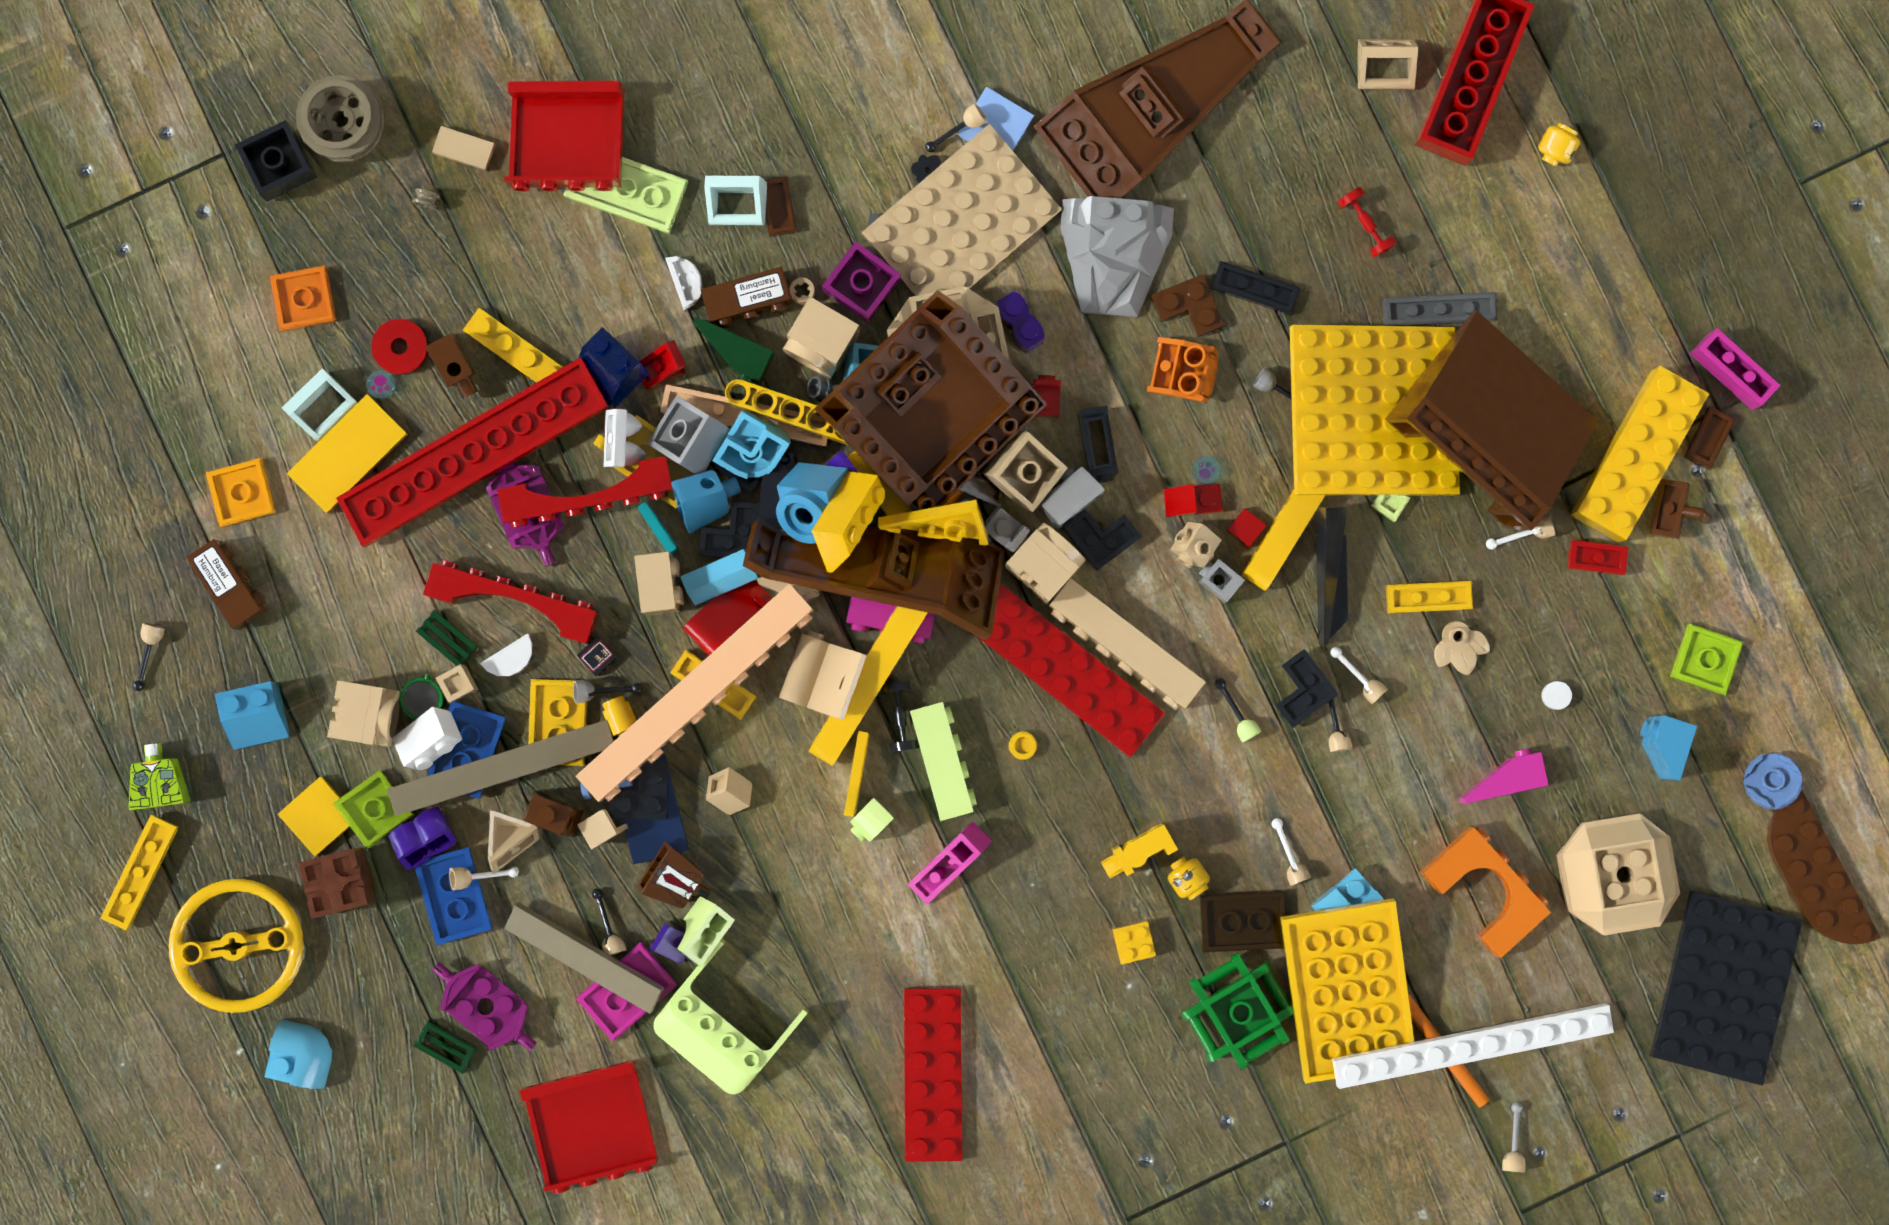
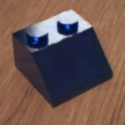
(612, 367)

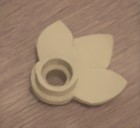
(1462, 651)

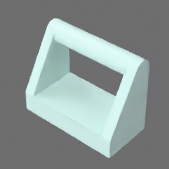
(735, 184)
(309, 394)

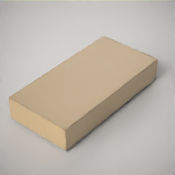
(463, 148)

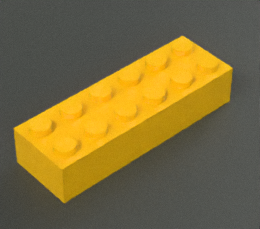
(1639, 454)

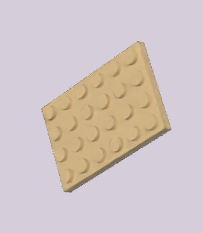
(962, 217)

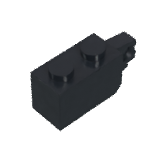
(769, 494)

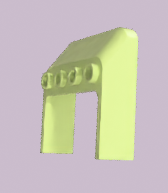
(711, 1040)

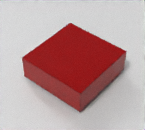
(1246, 527)

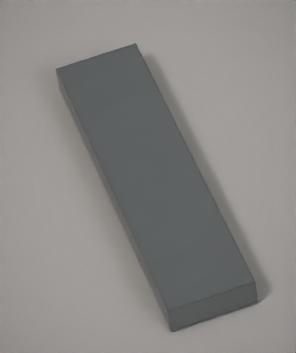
(1438, 309)

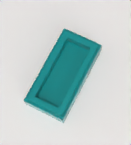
(658, 528)

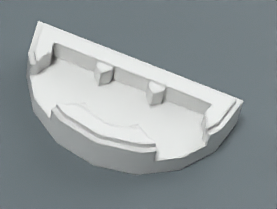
(686, 280)
(510, 659)

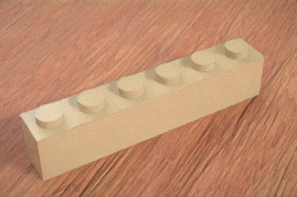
(1127, 644)

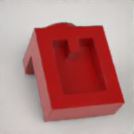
(1049, 391)

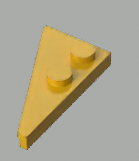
(941, 522)

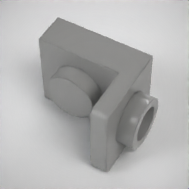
(1006, 529)

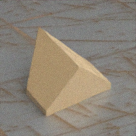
(508, 839)

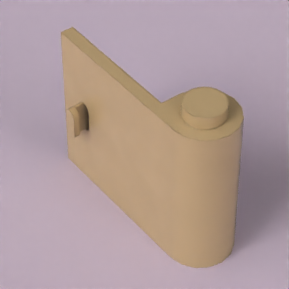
(822, 676)

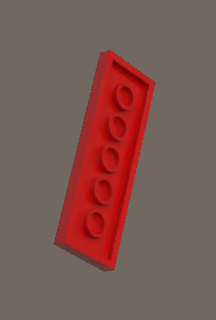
(932, 1074)

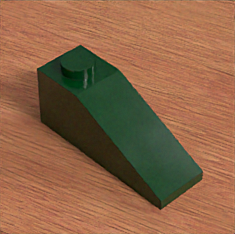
(743, 356)

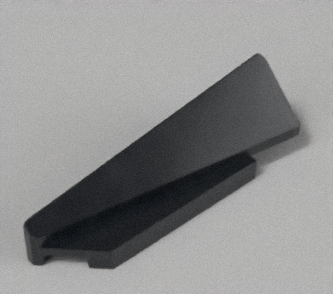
(1331, 572)

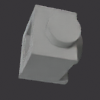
(1230, 584)

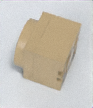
(821, 338)
(1045, 562)
(365, 714)

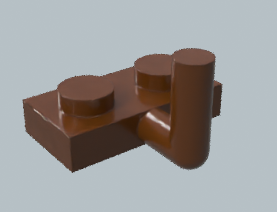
(1671, 509)

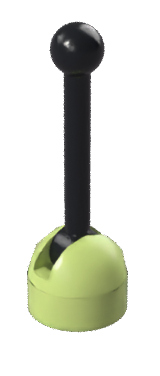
(1246, 728)

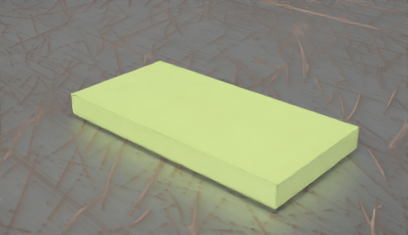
(644, 196)

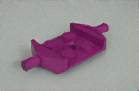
(536, 534)
(462, 1001)

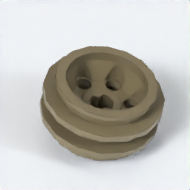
(359, 139)

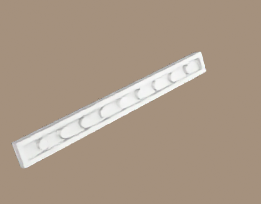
(1472, 1045)

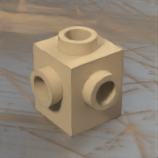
(1195, 545)

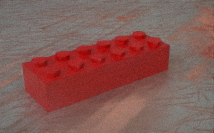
(1473, 78)

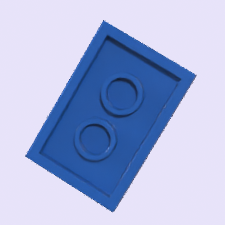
(480, 738)
(452, 912)

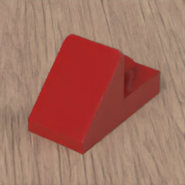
(663, 365)
(1192, 500)

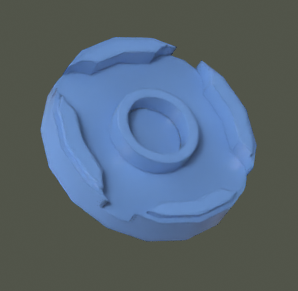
(1773, 781)

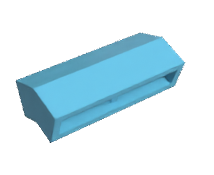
(717, 578)

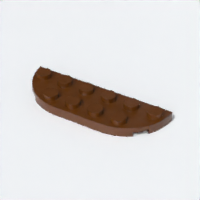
(1817, 876)

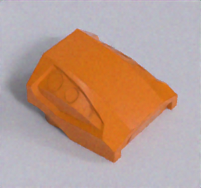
(1184, 370)

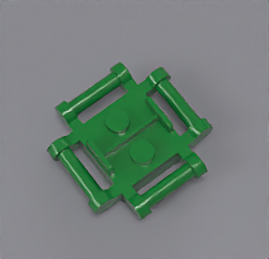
(1239, 1011)

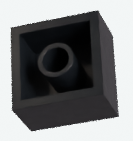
(276, 161)

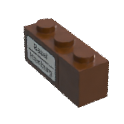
(746, 297)
(227, 583)

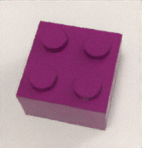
(861, 283)

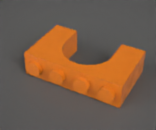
(1522, 907)

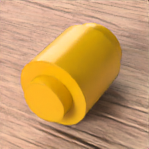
(618, 715)

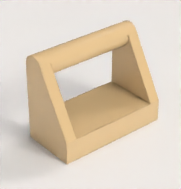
(1387, 49)

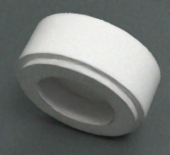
(1556, 695)

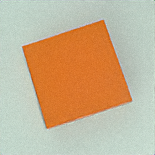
(303, 298)

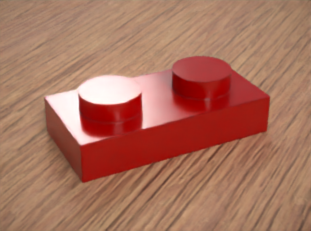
(1597, 557)

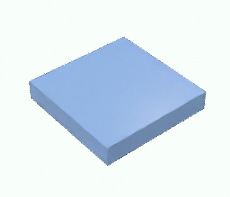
(1003, 115)

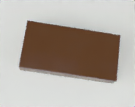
(779, 207)
(1709, 438)

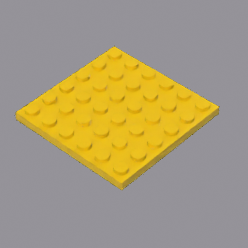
(1342, 393)

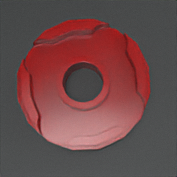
(383, 344)

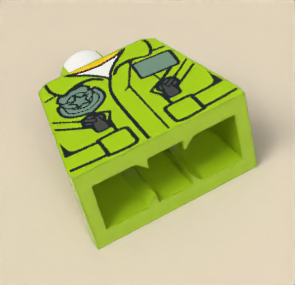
(156, 781)

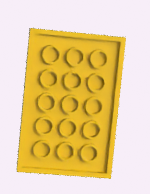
(1346, 983)

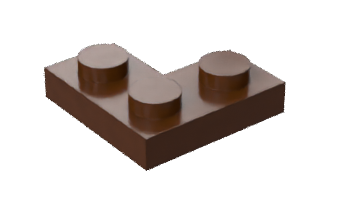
(1190, 297)

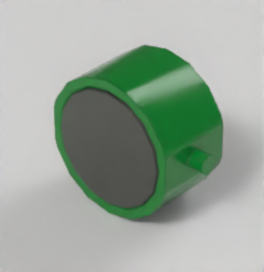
(420, 696)

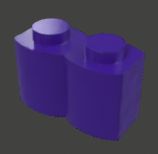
(1025, 328)
(422, 838)

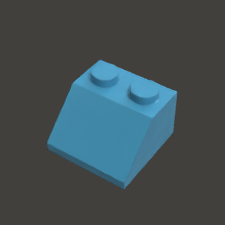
(253, 715)
(1667, 745)

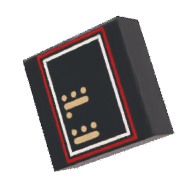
(597, 656)

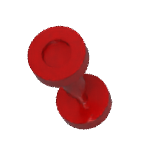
(1367, 222)

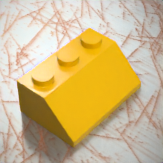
(847, 517)

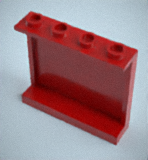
(566, 135)
(590, 1126)

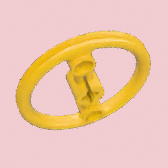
(181, 960)

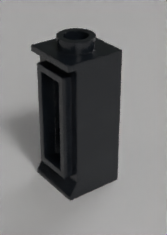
(1104, 472)

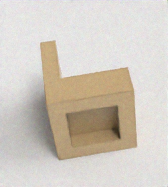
(456, 683)
(729, 791)
(600, 828)

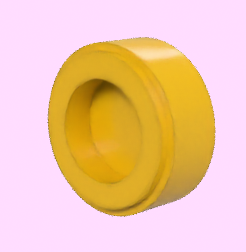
(1022, 745)

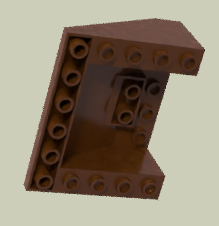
(931, 404)
(1497, 421)

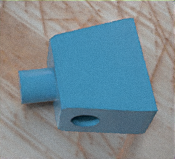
(703, 498)

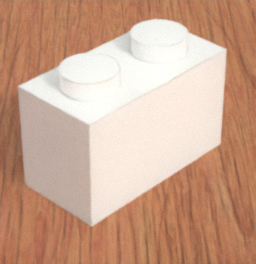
(427, 739)

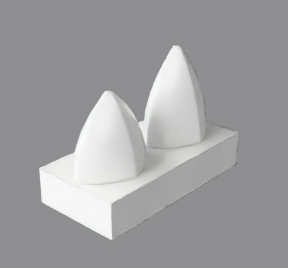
(616, 449)

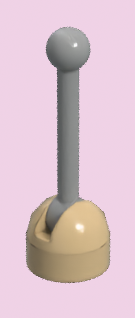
(1514, 1160)

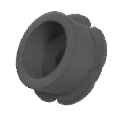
(819, 387)

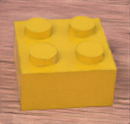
(1133, 942)

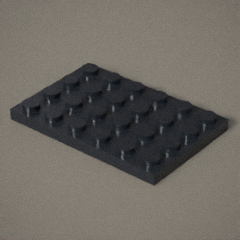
(1726, 988)

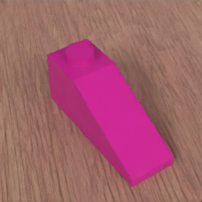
(1512, 776)
(950, 862)

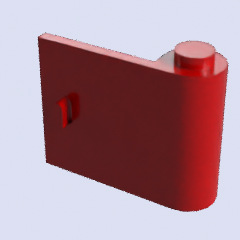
(726, 615)

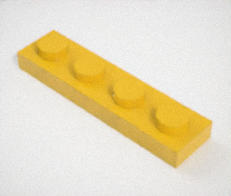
(510, 346)
(139, 872)

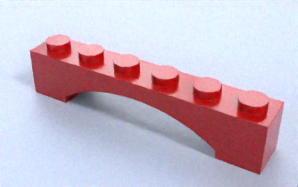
(648, 479)
(449, 584)

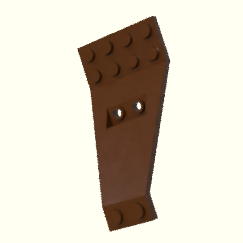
(1112, 136)
(892, 569)

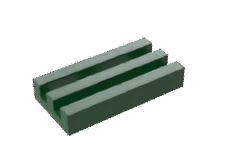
(428, 623)
(450, 1036)

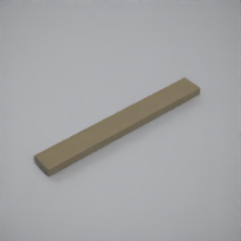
(500, 768)

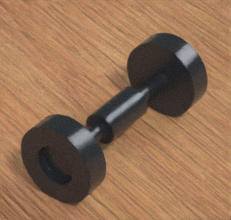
(900, 716)

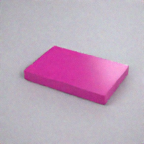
(612, 1011)

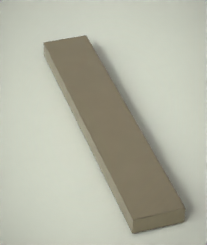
(584, 957)

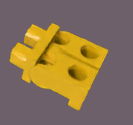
(1137, 850)

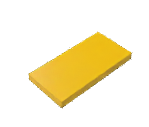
(347, 453)

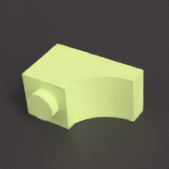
(870, 821)
(704, 930)

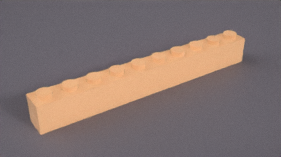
(694, 693)

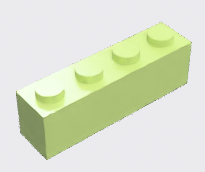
(942, 761)

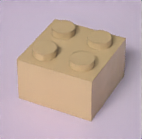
(1024, 470)
(658, 583)

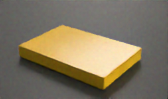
(555, 712)

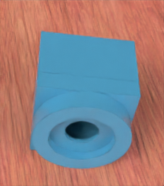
(805, 496)

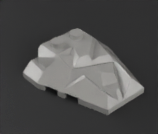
(1114, 251)

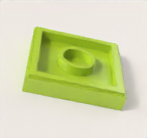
(1706, 659)
(370, 810)

